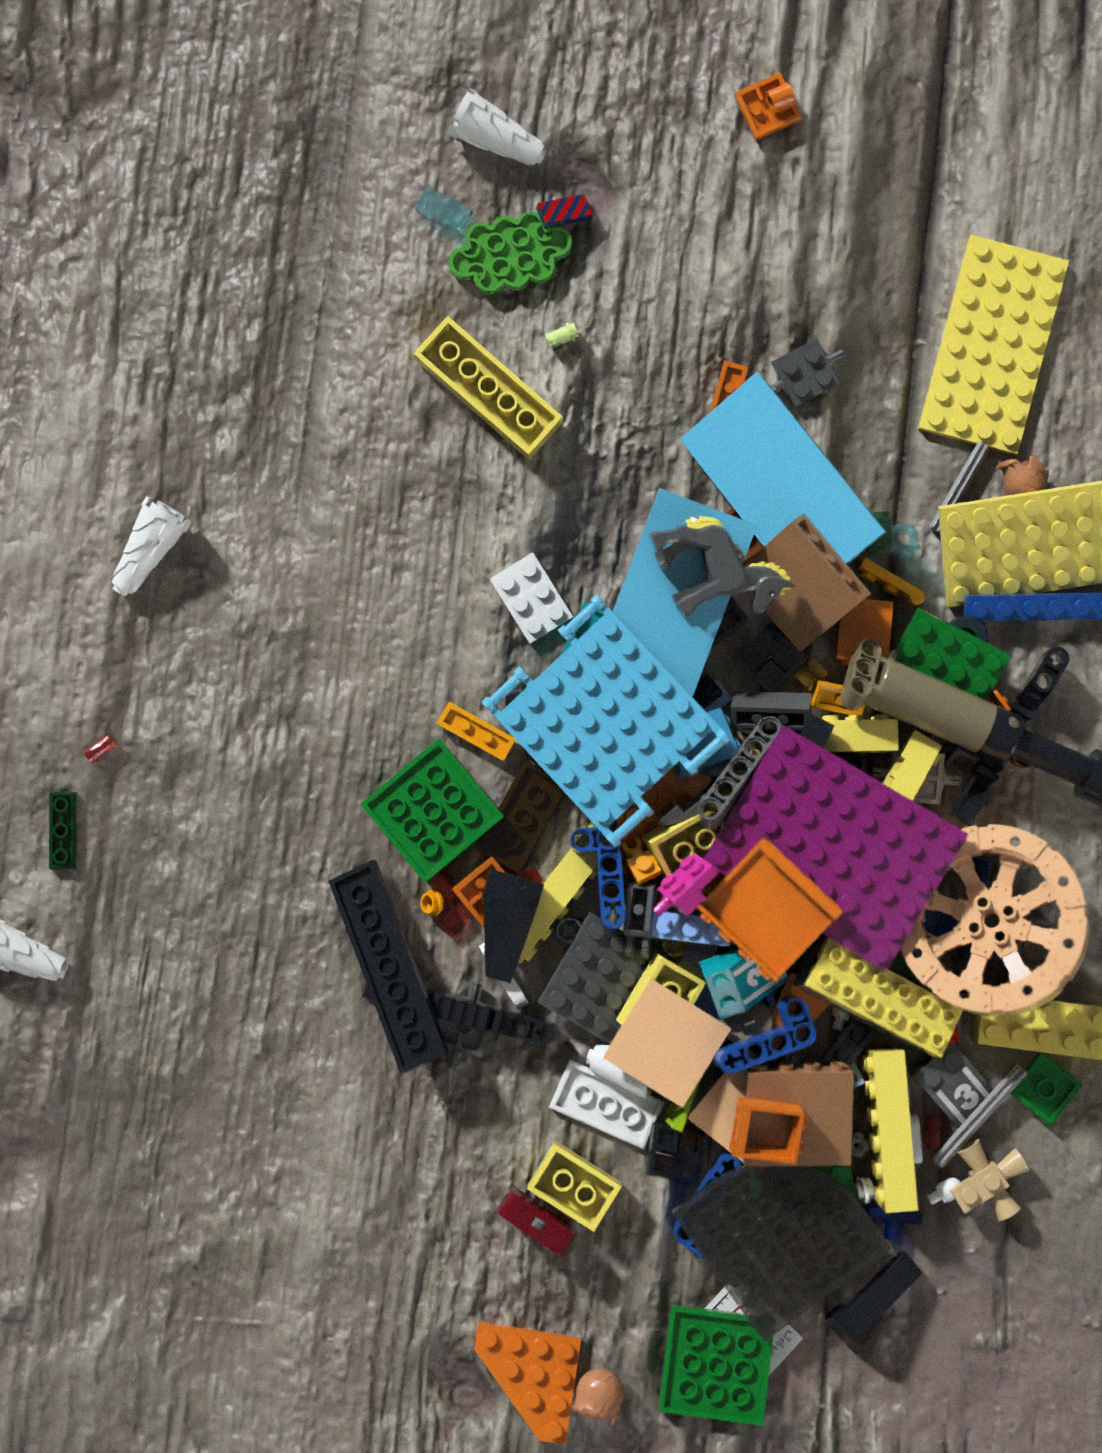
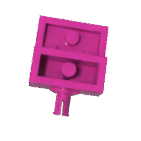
(684, 886)

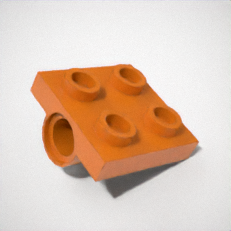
(768, 106)
(472, 886)

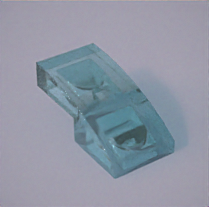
(443, 209)

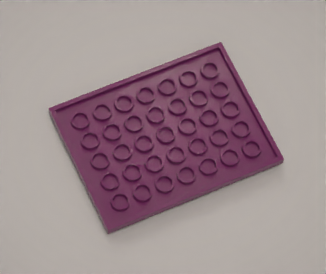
(849, 836)

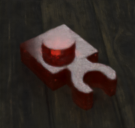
(452, 917)

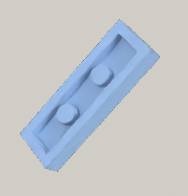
(684, 928)

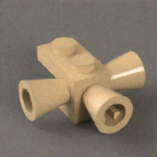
(988, 1180)

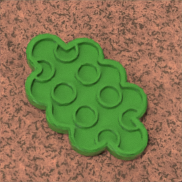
(510, 253)

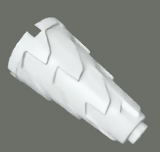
(490, 129)
(152, 536)
(28, 956)

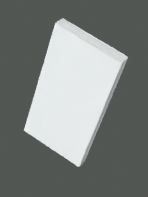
(605, 1105)

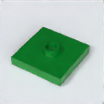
(1046, 1088)

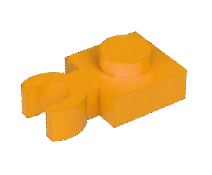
(641, 864)

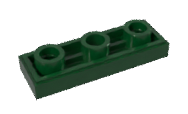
(63, 813)

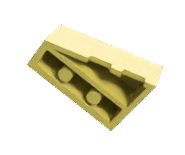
(912, 764)

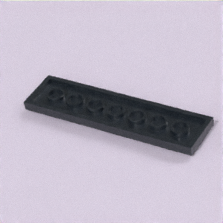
(388, 967)

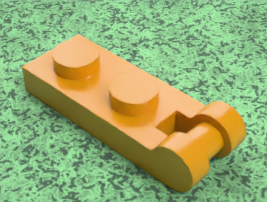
(892, 584)

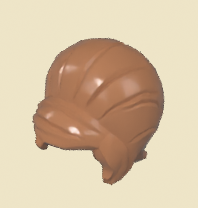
(1023, 476)
(599, 1395)

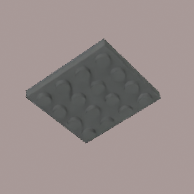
(595, 979)

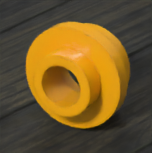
(432, 903)

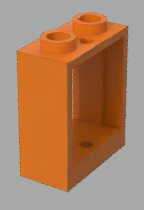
(741, 1124)

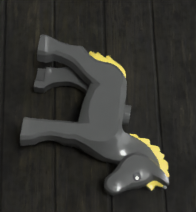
(721, 564)

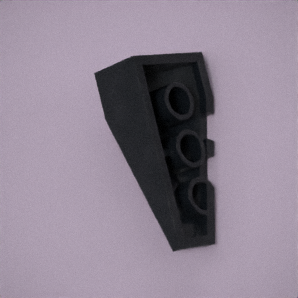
(508, 916)

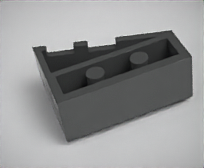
(752, 706)

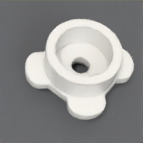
(864, 1189)

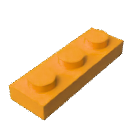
(476, 731)

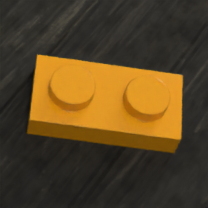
(828, 698)

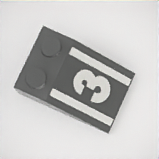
(952, 1084)

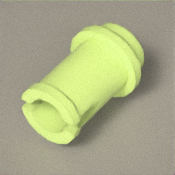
(562, 335)

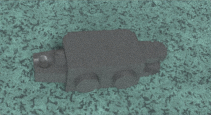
(639, 916)

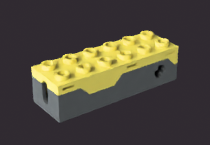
(878, 998)

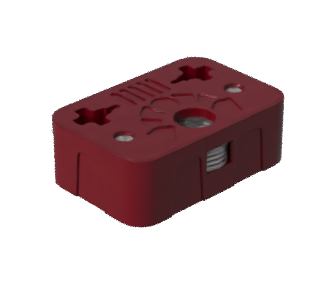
(537, 1221)

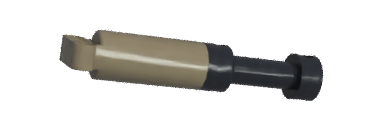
(962, 718)

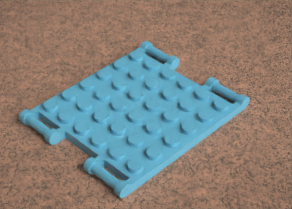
(606, 721)

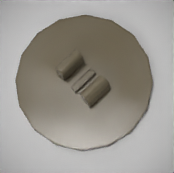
(748, 1023)

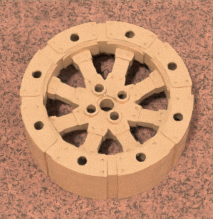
(1061, 962)

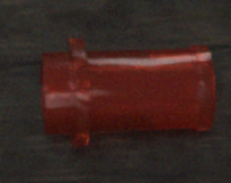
(99, 748)
(443, 885)
(933, 1132)

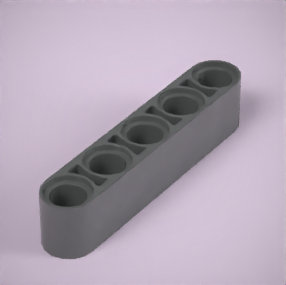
(736, 784)

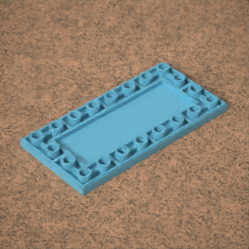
(777, 471)
(647, 592)

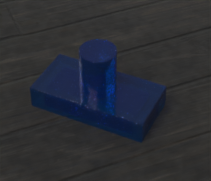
(893, 1220)

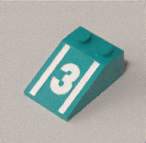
(736, 982)

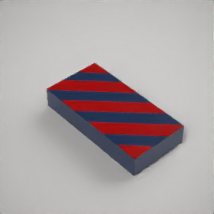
(564, 211)

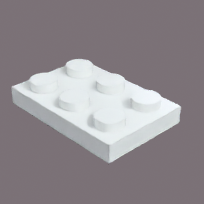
(531, 598)

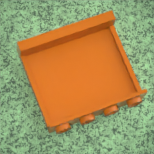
(769, 909)

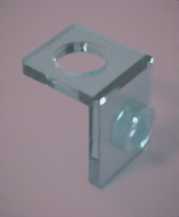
(905, 550)

